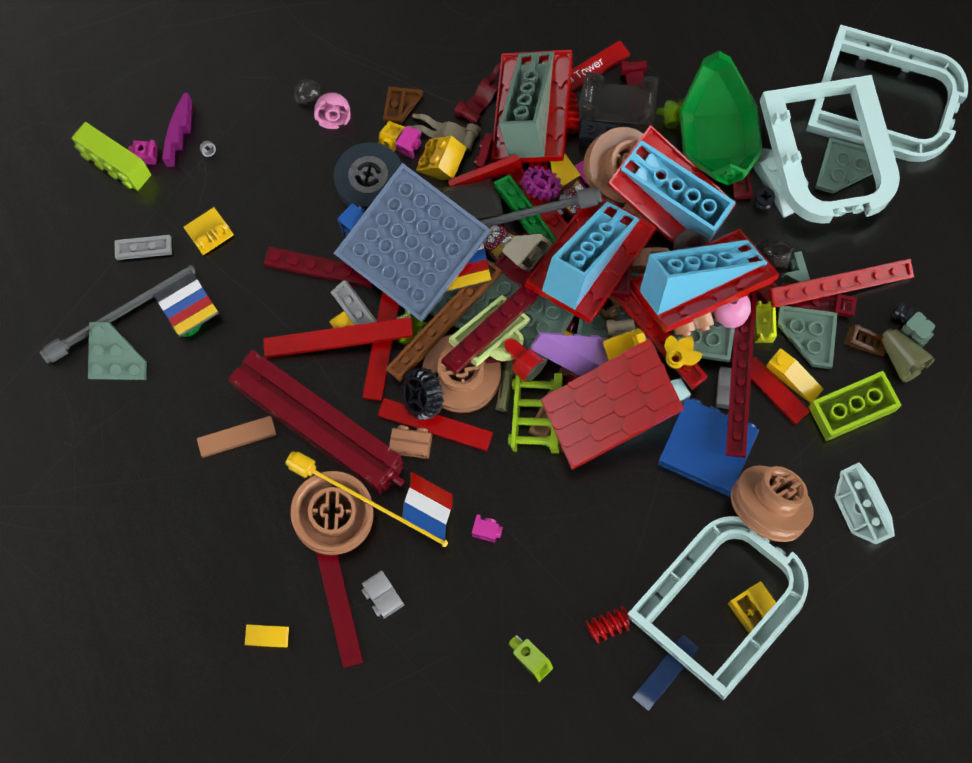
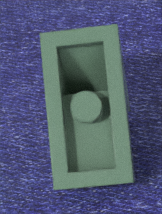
(799, 270)

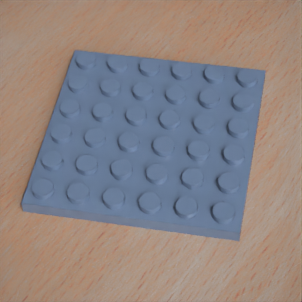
(412, 242)

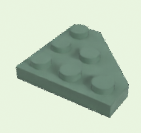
(842, 166)
(811, 333)
(113, 355)

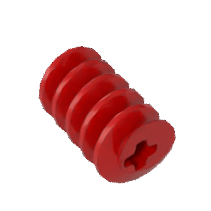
(573, 115)
(608, 624)

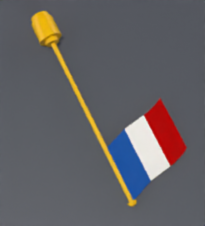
(423, 509)

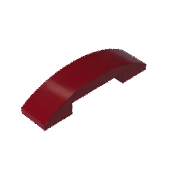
(839, 304)

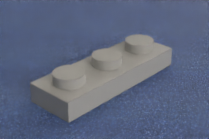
(143, 247)
(352, 304)

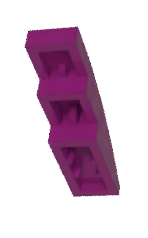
(179, 125)

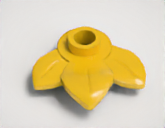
(682, 350)

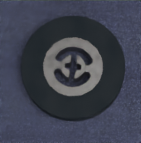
(355, 166)

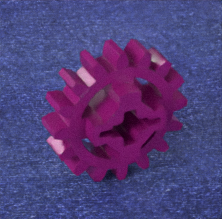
(541, 183)

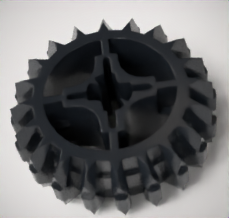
(422, 393)

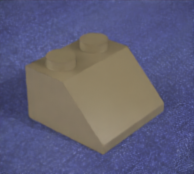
(527, 250)

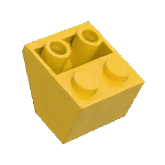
(441, 158)
(752, 606)

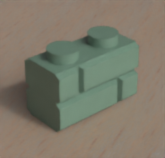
(918, 329)

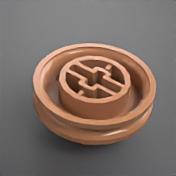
(606, 156)
(467, 390)
(315, 498)
(772, 502)

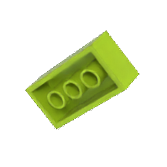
(111, 157)
(854, 406)

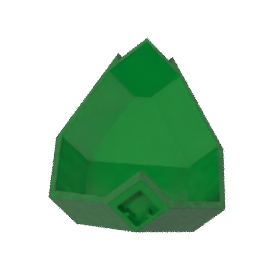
(720, 121)

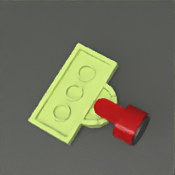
(506, 346)

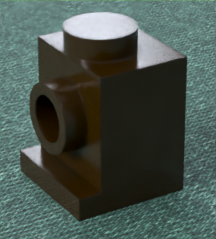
(613, 311)

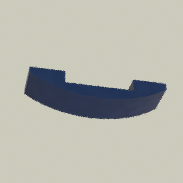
(663, 675)

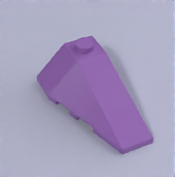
(574, 352)

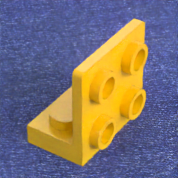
(620, 343)

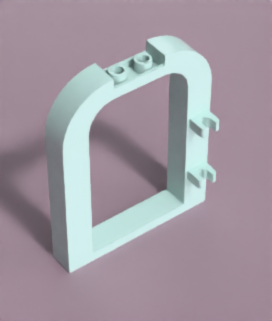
(909, 59)
(789, 158)
(760, 637)

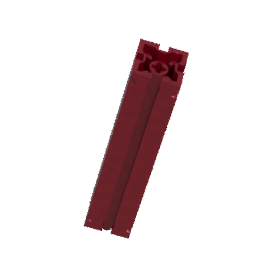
(318, 422)

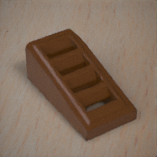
(859, 331)

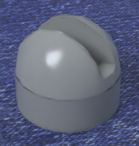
(210, 152)

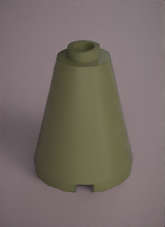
(905, 354)

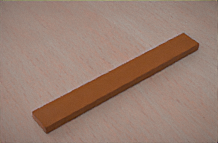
(439, 326)

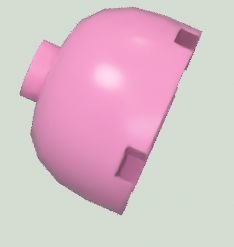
(332, 110)
(734, 313)

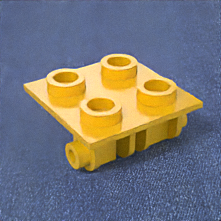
(208, 231)

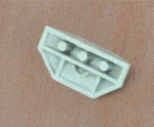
(768, 174)
(863, 505)

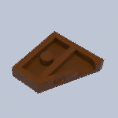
(400, 103)

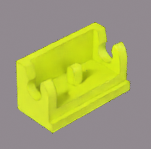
(765, 323)

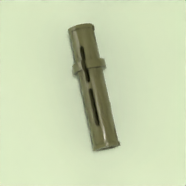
(505, 386)

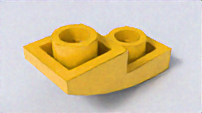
(266, 635)

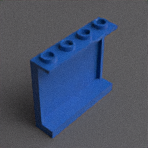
(699, 447)

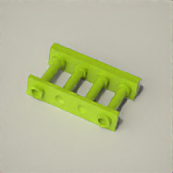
(513, 439)

